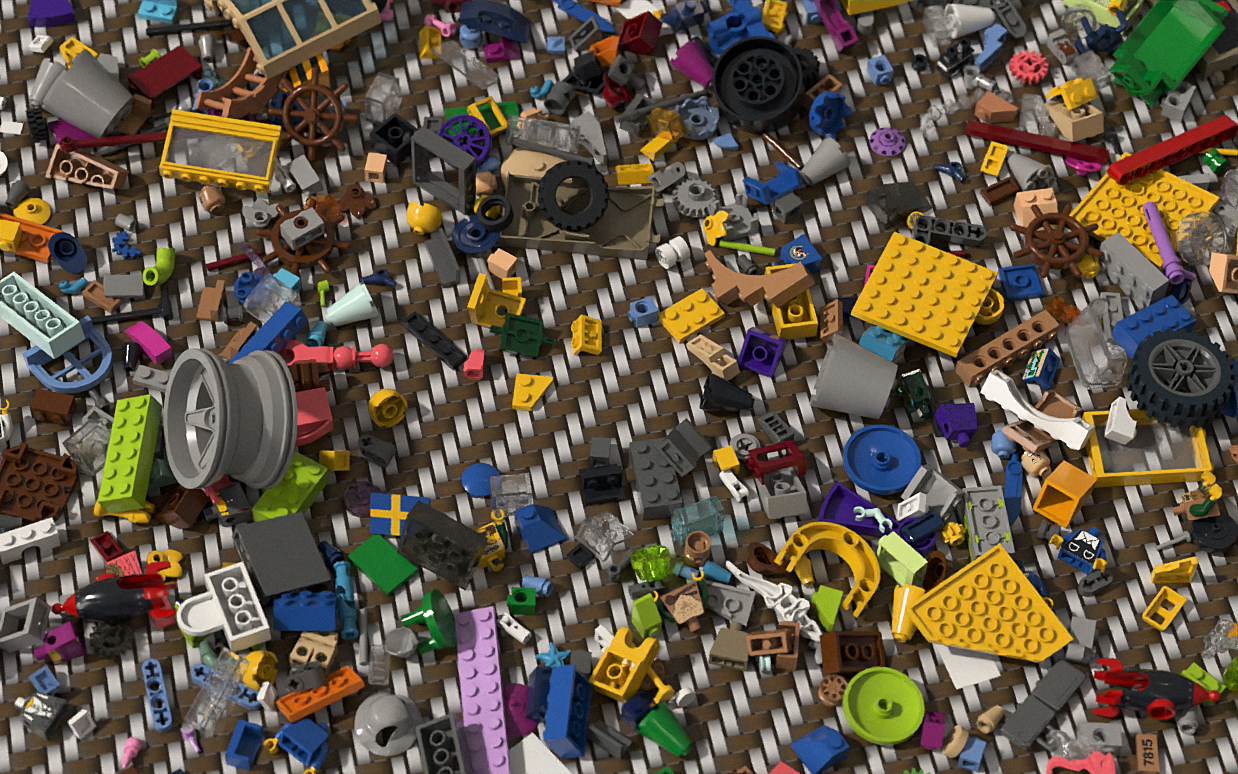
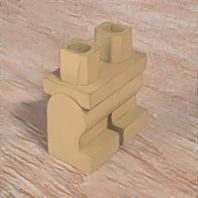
(315, 648)

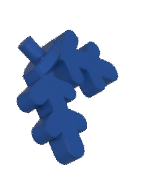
(120, 241)

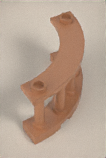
(251, 101)

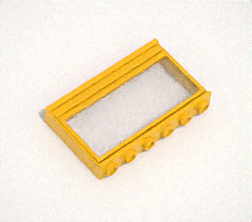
(220, 151)

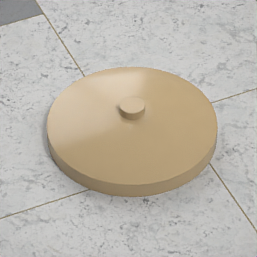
(528, 163)

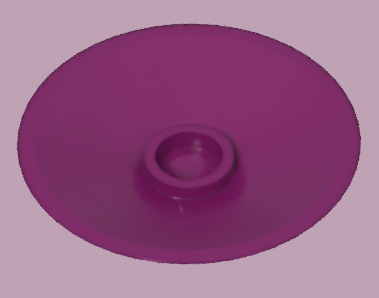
(515, 710)

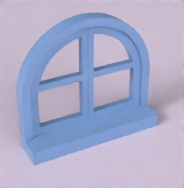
(36, 358)

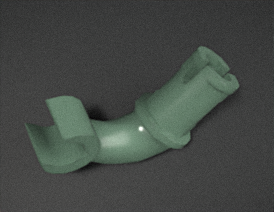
(208, 656)

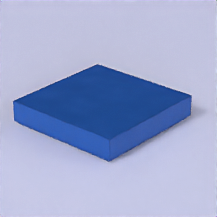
(1020, 282)

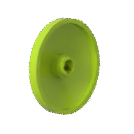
(883, 706)

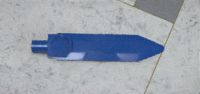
(584, 14)
(1013, 488)

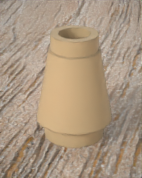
(988, 721)

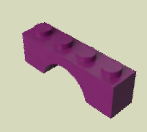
(838, 28)

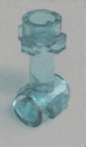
(208, 74)

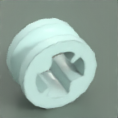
(764, 662)

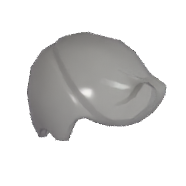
(401, 642)

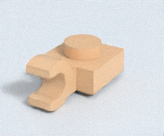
(534, 114)

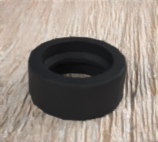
(504, 221)

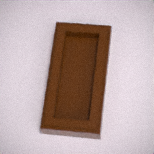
(1000, 191)

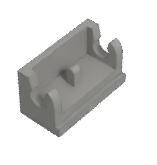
(305, 175)

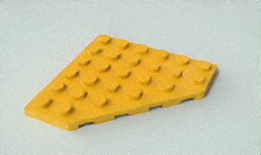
(990, 611)

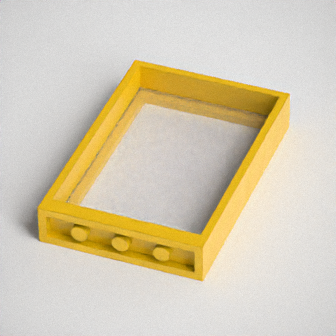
(1154, 455)

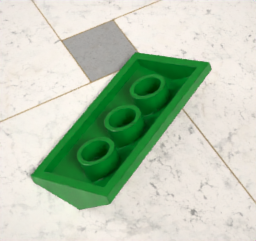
(507, 108)

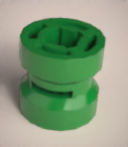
(1216, 162)

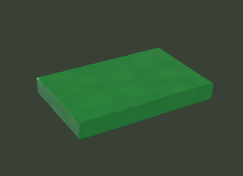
(382, 564)

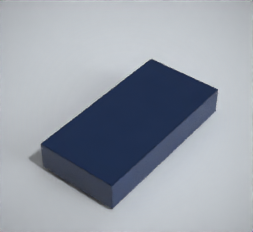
(923, 527)

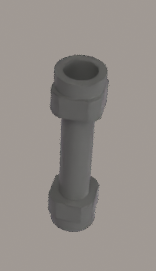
(100, 403)

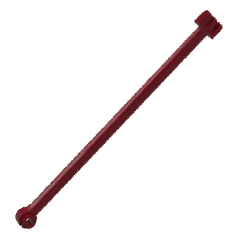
(68, 145)

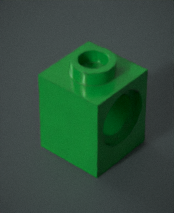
(522, 608)

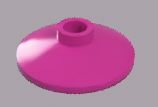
(1083, 166)

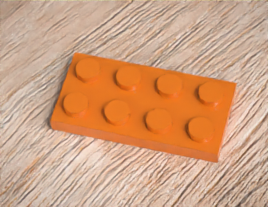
(34, 239)
(338, 685)

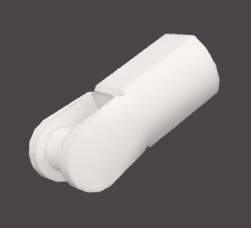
(732, 484)
(515, 629)

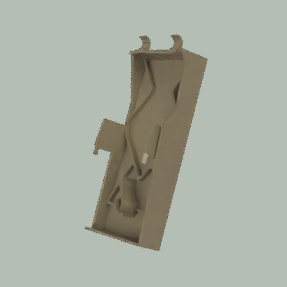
(620, 232)

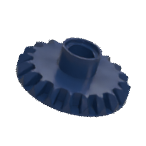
(473, 237)

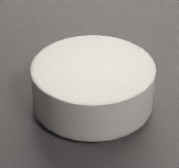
(684, 697)

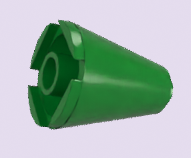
(665, 730)

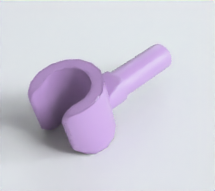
(190, 736)

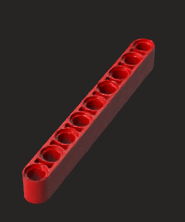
(1173, 150)

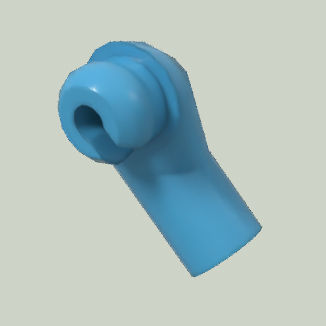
(537, 92)
(75, 288)

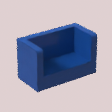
(244, 745)

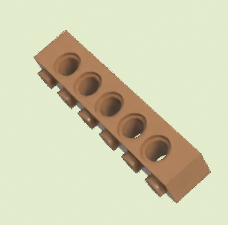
(1019, 341)

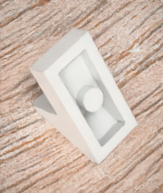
(912, 507)

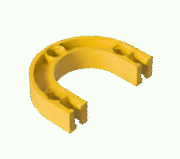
(846, 545)

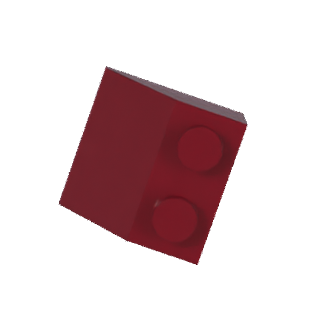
(640, 33)

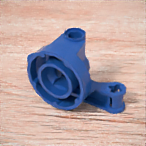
(735, 26)

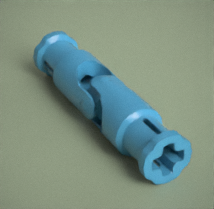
(345, 600)

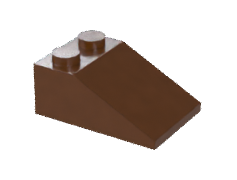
(851, 651)

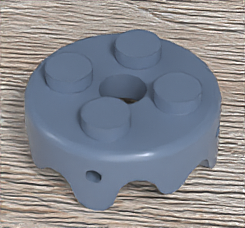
(702, 111)

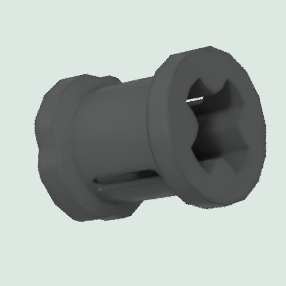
(233, 314)

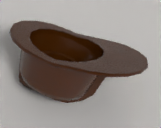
(235, 35)
(762, 560)
(937, 570)

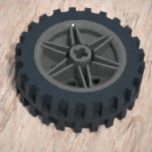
(1194, 376)

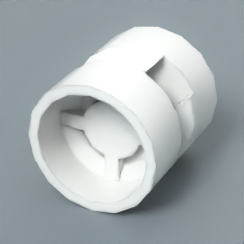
(673, 251)

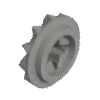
(745, 440)

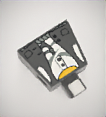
(41, 713)

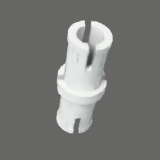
(282, 176)

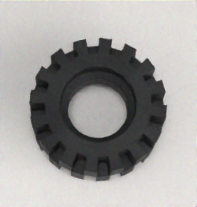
(36, 125)

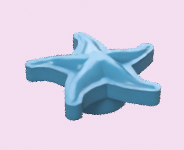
(553, 657)

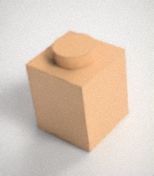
(375, 167)
(502, 264)

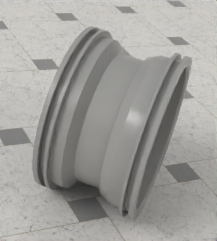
(230, 419)

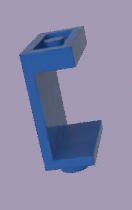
(775, 188)

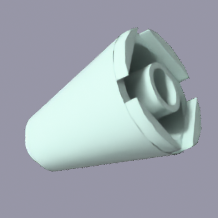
(352, 307)

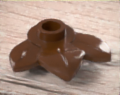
(357, 203)

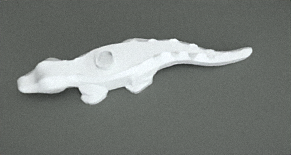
(782, 602)

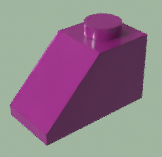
(932, 730)

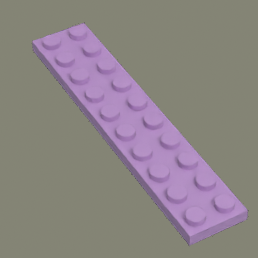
(482, 691)

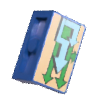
(1041, 367)

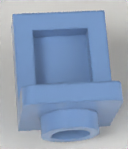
(45, 681)

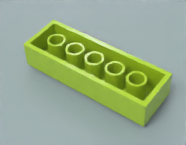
(130, 454)

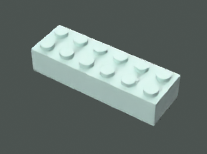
(38, 316)

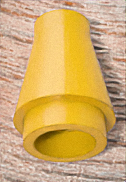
(804, 571)

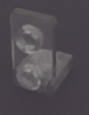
(1029, 112)

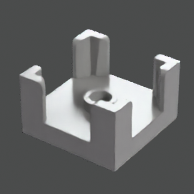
(740, 220)

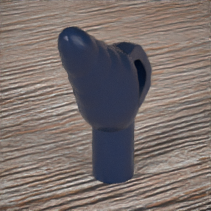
(951, 169)
(379, 277)

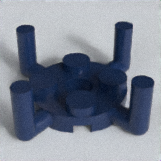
(1105, 38)

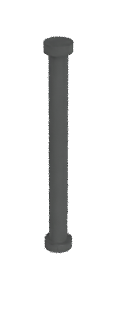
(547, 150)

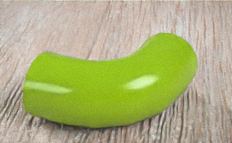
(163, 268)

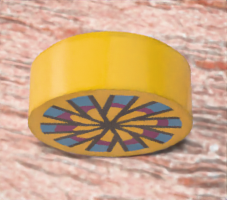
(912, 218)

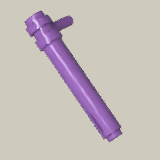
(1171, 263)

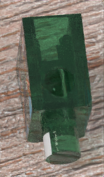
(914, 393)

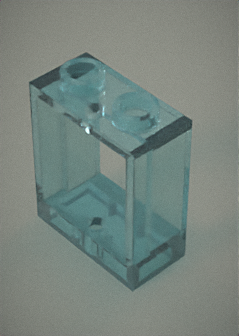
(701, 516)

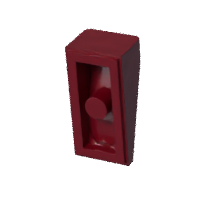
(106, 547)

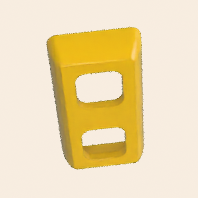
(1155, 607)

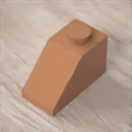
(995, 109)

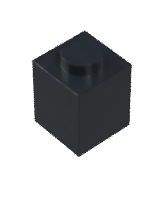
(587, 66)

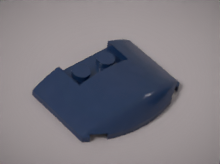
(495, 19)

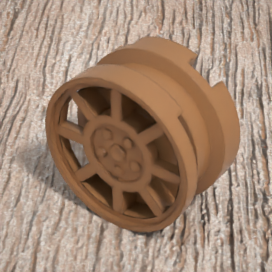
(832, 690)

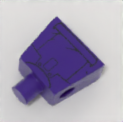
(957, 422)

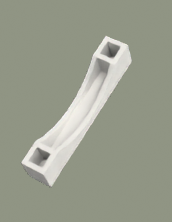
(1003, 390)

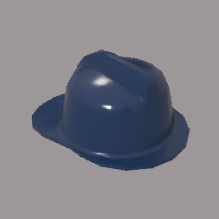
(68, 252)

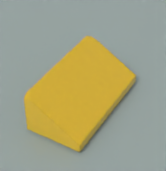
(428, 38)
(657, 147)
(634, 173)

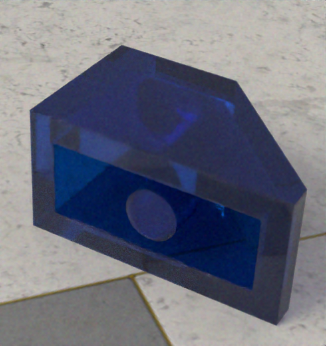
(638, 708)

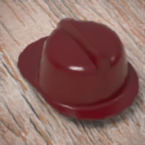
(614, 93)

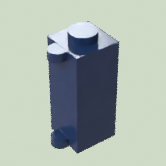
(537, 694)

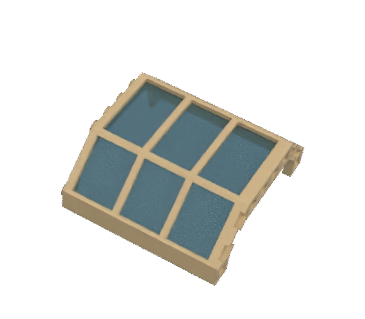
(295, 30)

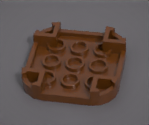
(35, 483)

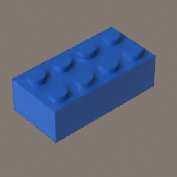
(1158, 316)
(567, 712)

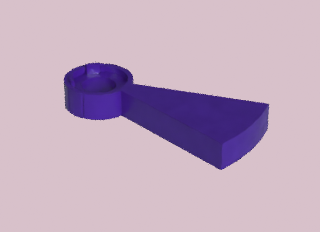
(50, 13)
(839, 509)

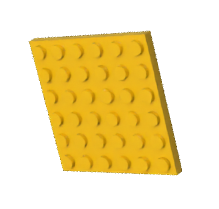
(1121, 208)
(924, 294)

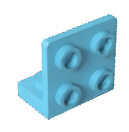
(158, 10)

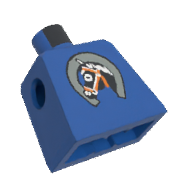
(803, 251)

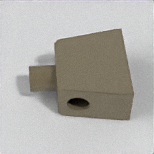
(730, 648)

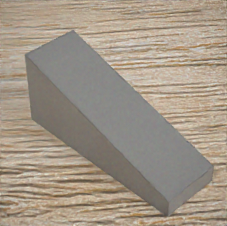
(1199, 180)

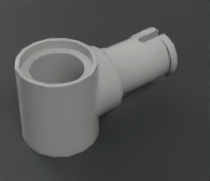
(974, 79)

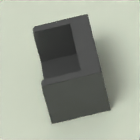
(637, 126)

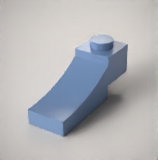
(993, 41)

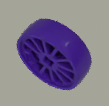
(473, 123)

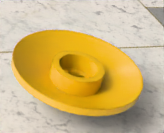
(40, 213)

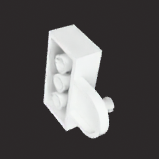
(226, 606)

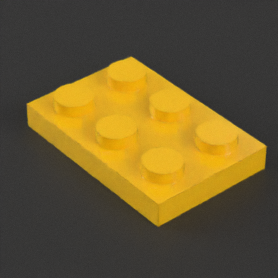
(690, 315)

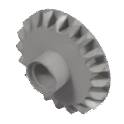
(694, 197)

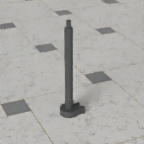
(162, 127)

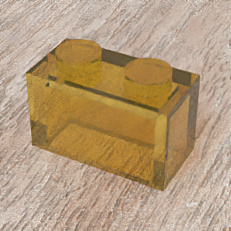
(666, 124)

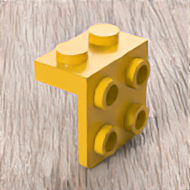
(1075, 92)

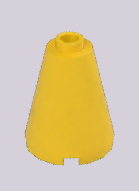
(902, 625)

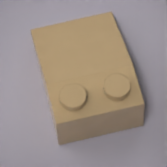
(1078, 122)

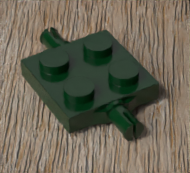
(521, 335)

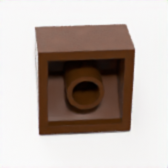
(181, 506)

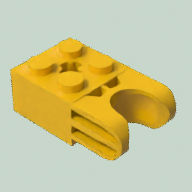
(623, 668)

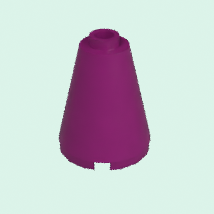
(693, 64)

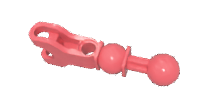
(341, 357)

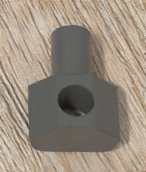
(626, 74)

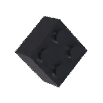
(393, 138)

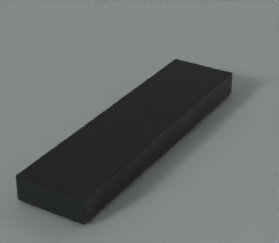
(434, 340)

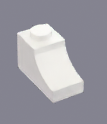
(1120, 425)

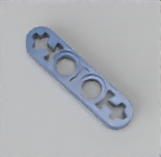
(159, 695)
(239, 699)

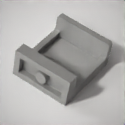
(941, 492)

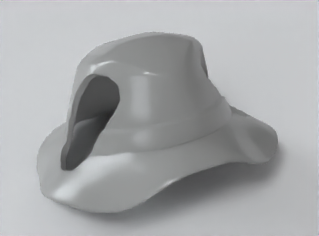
(385, 710)

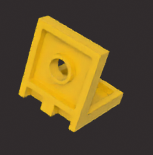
(486, 302)

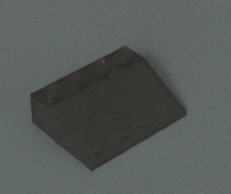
(441, 544)

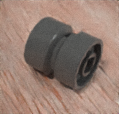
(559, 98)

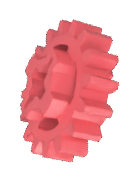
(1028, 67)

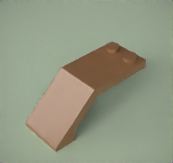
(1033, 438)

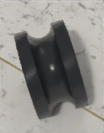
(919, 58)

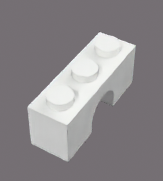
(37, 534)

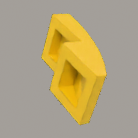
(994, 159)

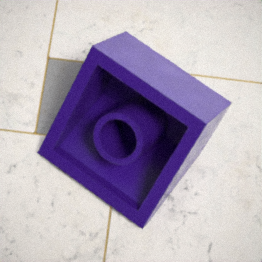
(761, 351)

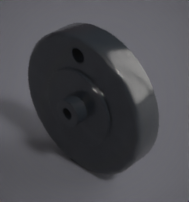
(1215, 533)

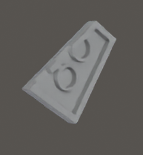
(730, 602)

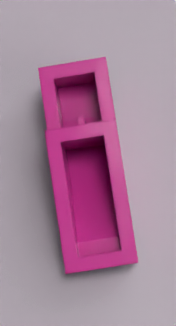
(150, 342)

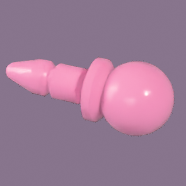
(131, 749)

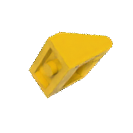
(473, 111)

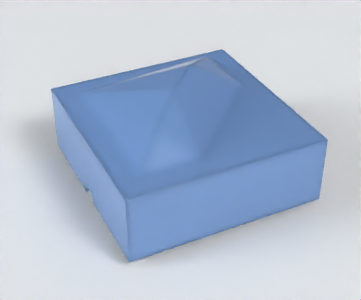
(556, 45)

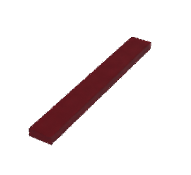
(1037, 142)

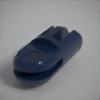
(1182, 290)

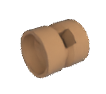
(697, 548)

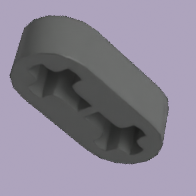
(1096, 585)

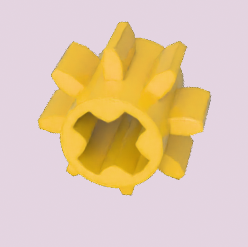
(953, 534)

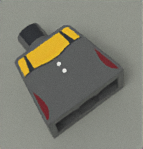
(232, 508)

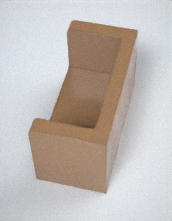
(789, 659)

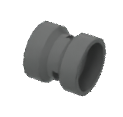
(1047, 530)

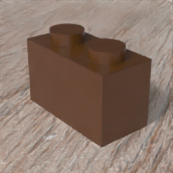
(53, 407)

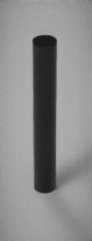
(937, 430)

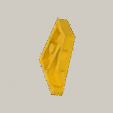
(529, 390)
(1175, 572)

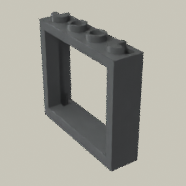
(461, 199)

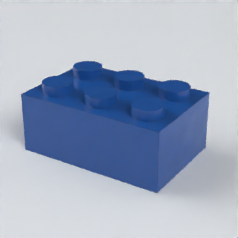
(305, 611)

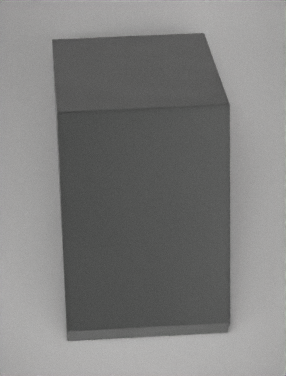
(586, 35)

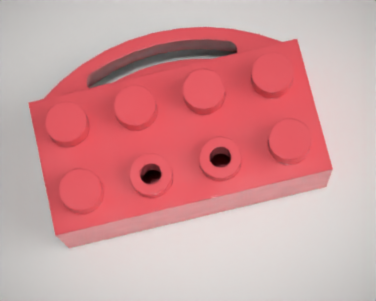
(313, 416)

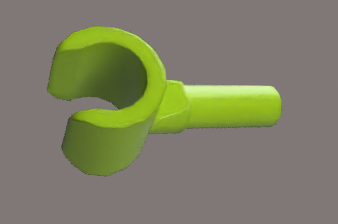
(323, 287)

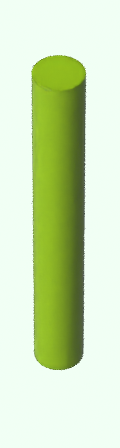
(747, 247)

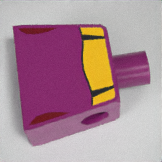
(61, 645)

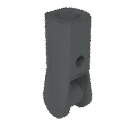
(642, 589)

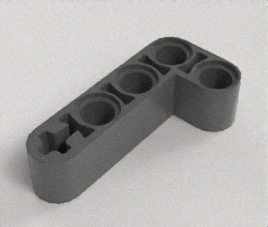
(949, 234)

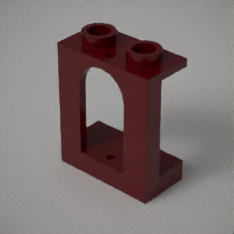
(793, 458)

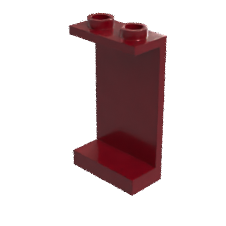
(164, 73)

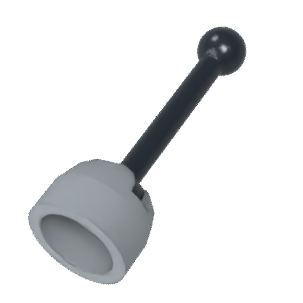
(182, 106)

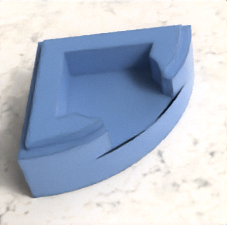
(727, 142)

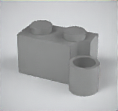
(1083, 635)

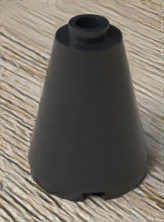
(724, 396)

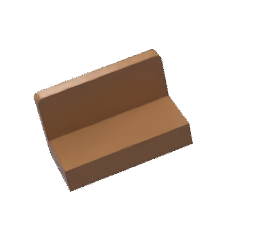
(212, 302)

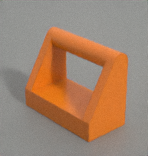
(608, 50)

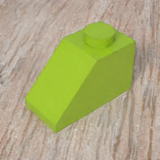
(826, 606)
(646, 617)

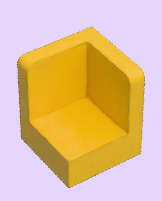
(512, 286)
(335, 459)
(726, 459)

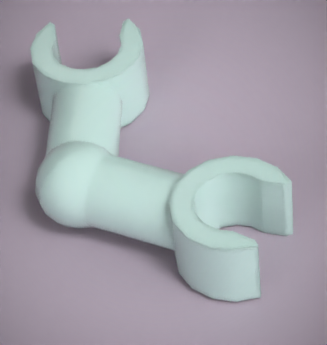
(876, 512)

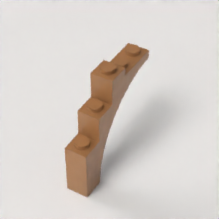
(775, 287)

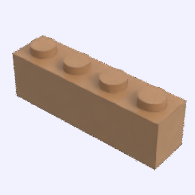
(85, 168)

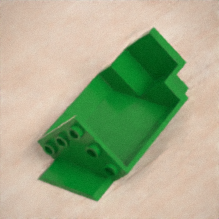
(1166, 46)

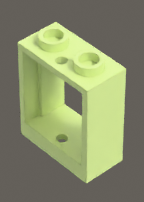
(901, 560)

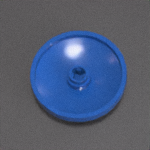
(881, 459)

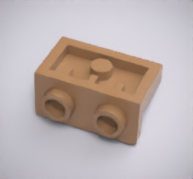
(831, 320)
(239, 341)

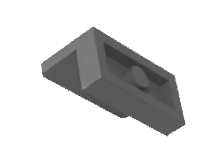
(608, 739)

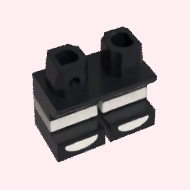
(955, 58)

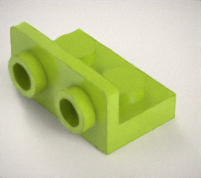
(1201, 677)

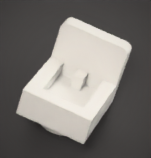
(603, 637)

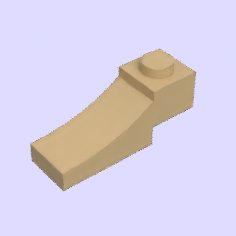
(714, 357)

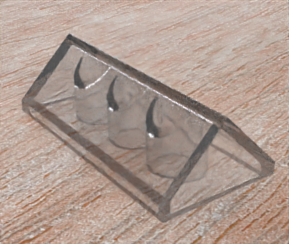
(546, 133)
(217, 691)

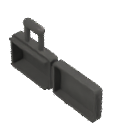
(1040, 707)

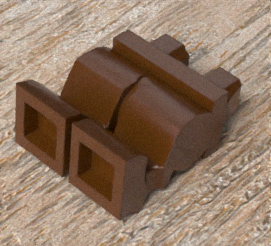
(307, 375)

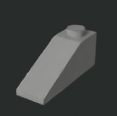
(592, 136)

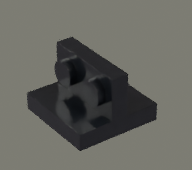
(602, 484)

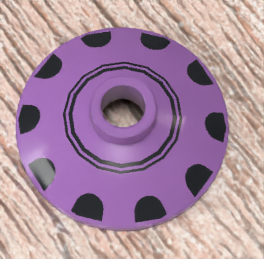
(887, 142)

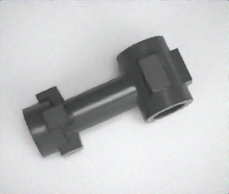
(614, 570)

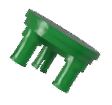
(439, 619)

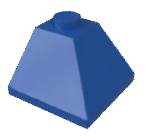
(538, 527)
(821, 749)

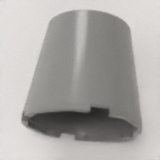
(88, 97)
(854, 380)

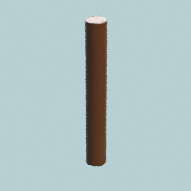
(785, 153)

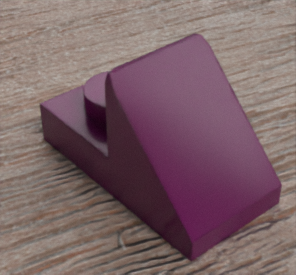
(501, 51)

